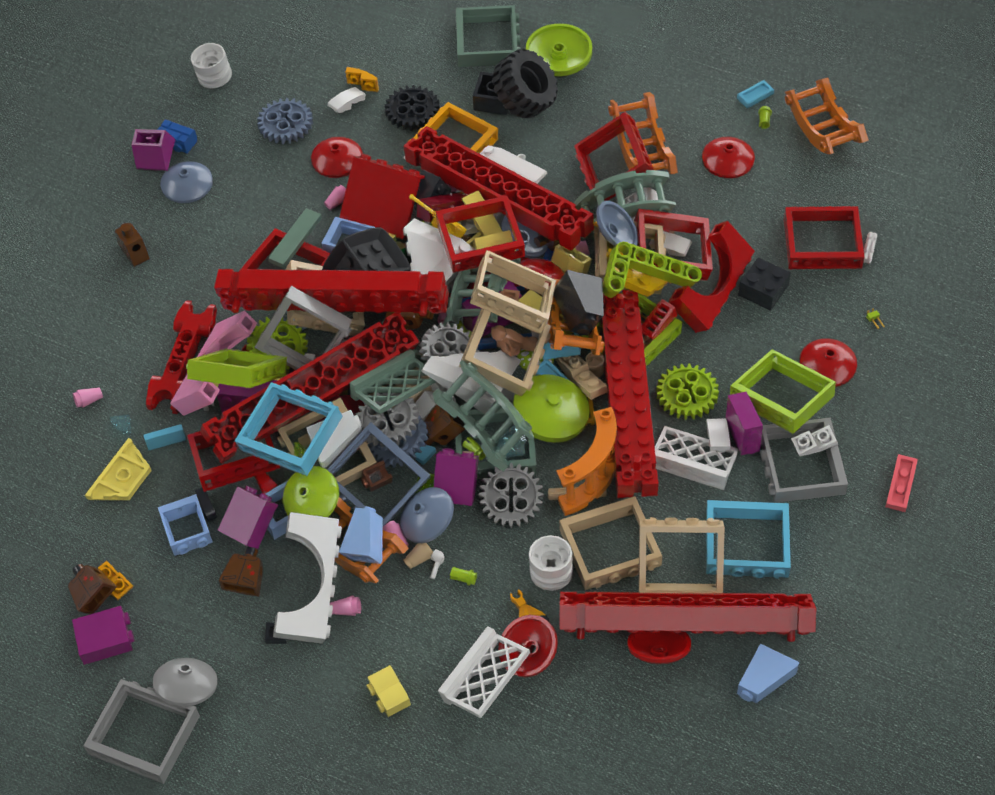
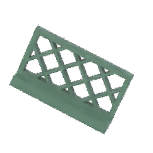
(388, 374)

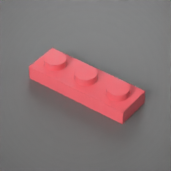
(901, 483)

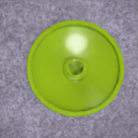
(562, 46)
(553, 408)

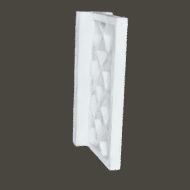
(688, 467)
(471, 666)

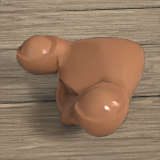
(511, 341)

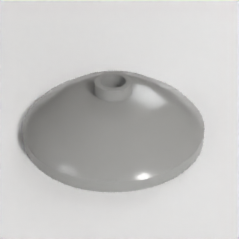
(184, 681)

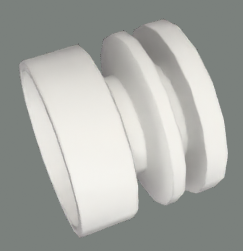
(211, 65)
(551, 562)

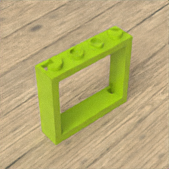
(663, 339)
(237, 368)
(772, 411)

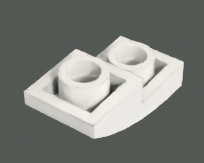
(345, 99)
(674, 244)
(718, 434)
(814, 442)

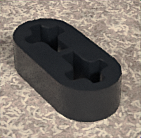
(206, 504)

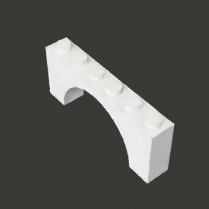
(320, 537)

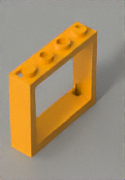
(489, 132)

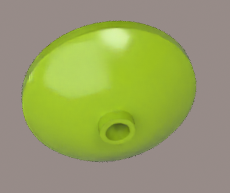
(320, 494)

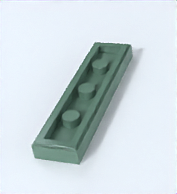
(294, 238)

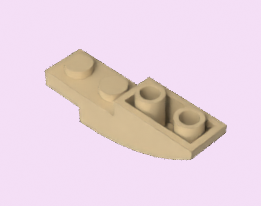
(578, 372)

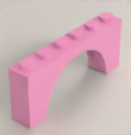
(226, 334)

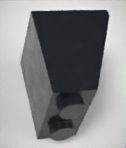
(580, 301)

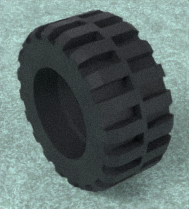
(514, 94)

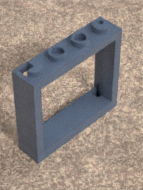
(397, 451)

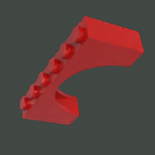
(733, 257)

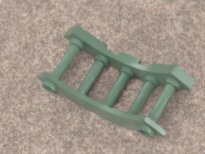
(625, 181)
(459, 291)
(476, 428)

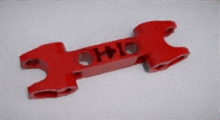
(191, 330)

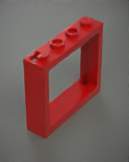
(602, 136)
(678, 223)
(306, 251)
(472, 258)
(823, 260)
(229, 472)

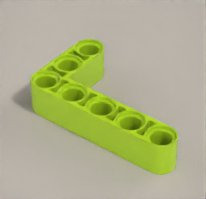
(646, 266)

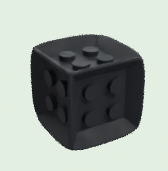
(367, 251)

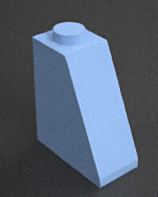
(364, 537)
(765, 674)

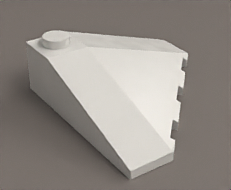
(514, 164)
(428, 250)
(446, 371)

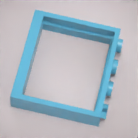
(274, 392)
(750, 510)

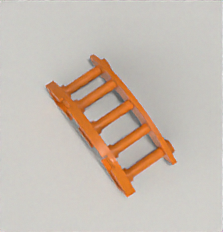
(848, 129)
(657, 139)
(561, 340)
(594, 466)
(390, 542)

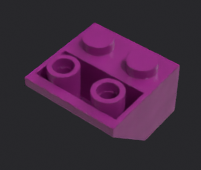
(152, 149)

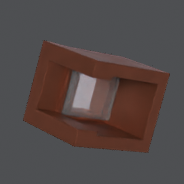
(375, 476)

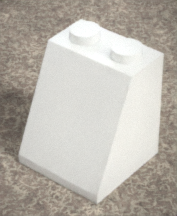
(342, 437)

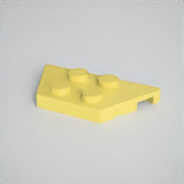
(121, 475)

